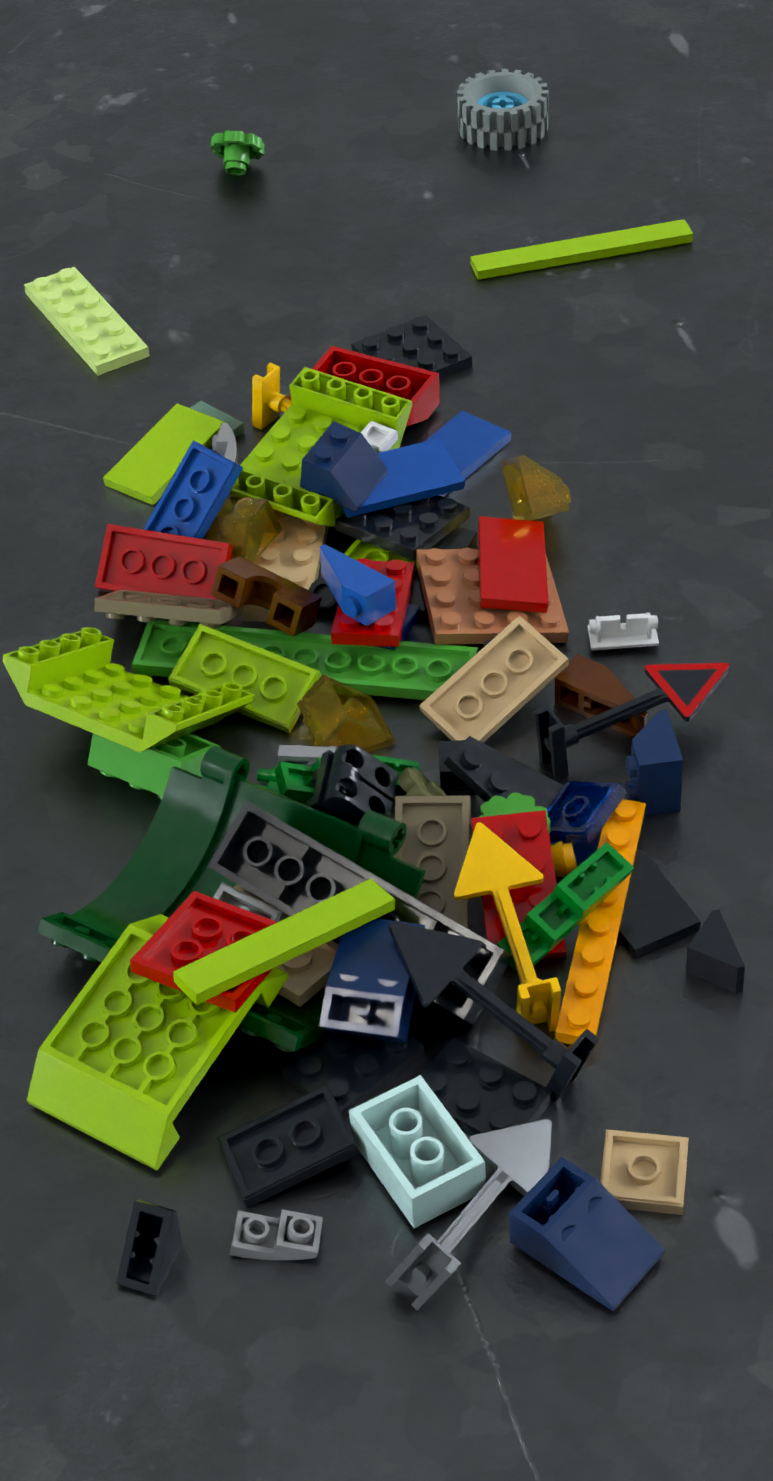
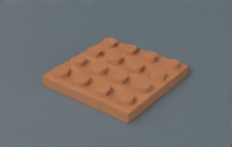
(453, 601)

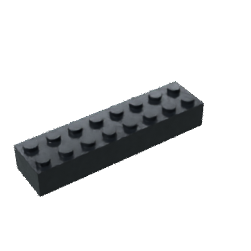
(300, 872)

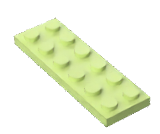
(86, 320)

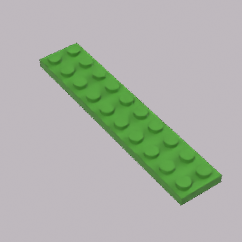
(408, 672)

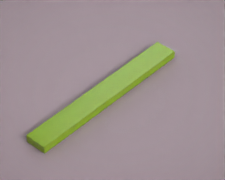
(581, 249)

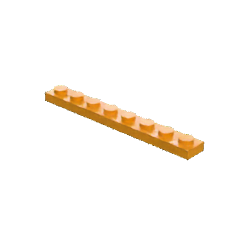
(599, 934)

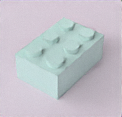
(417, 1151)

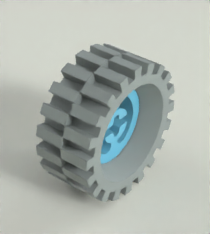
(503, 109)

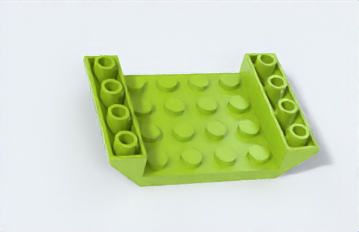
(317, 400)
(81, 687)
(133, 1052)

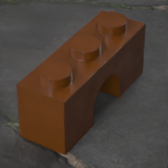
(246, 583)

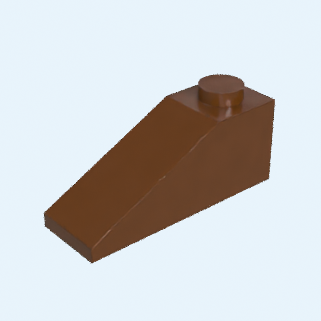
(593, 689)

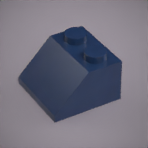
(342, 467)
(655, 767)

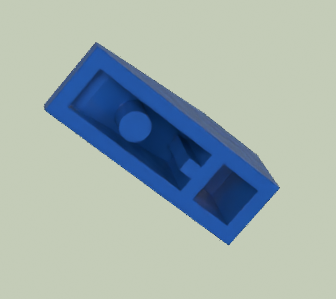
(356, 587)

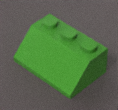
(149, 768)

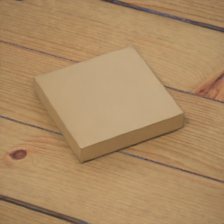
(645, 1170)

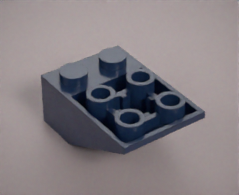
(369, 986)
(583, 1234)

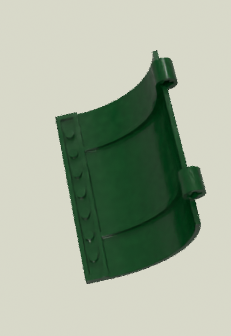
(175, 860)

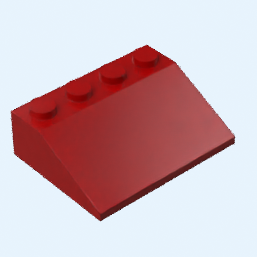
(387, 376)

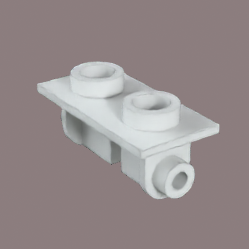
(609, 633)

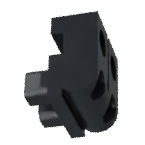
(352, 784)

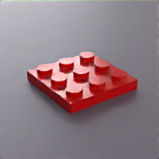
(193, 932)

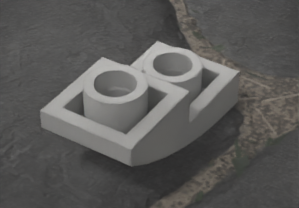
(225, 443)
(271, 1238)

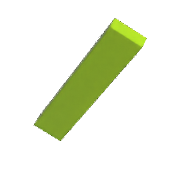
(283, 941)

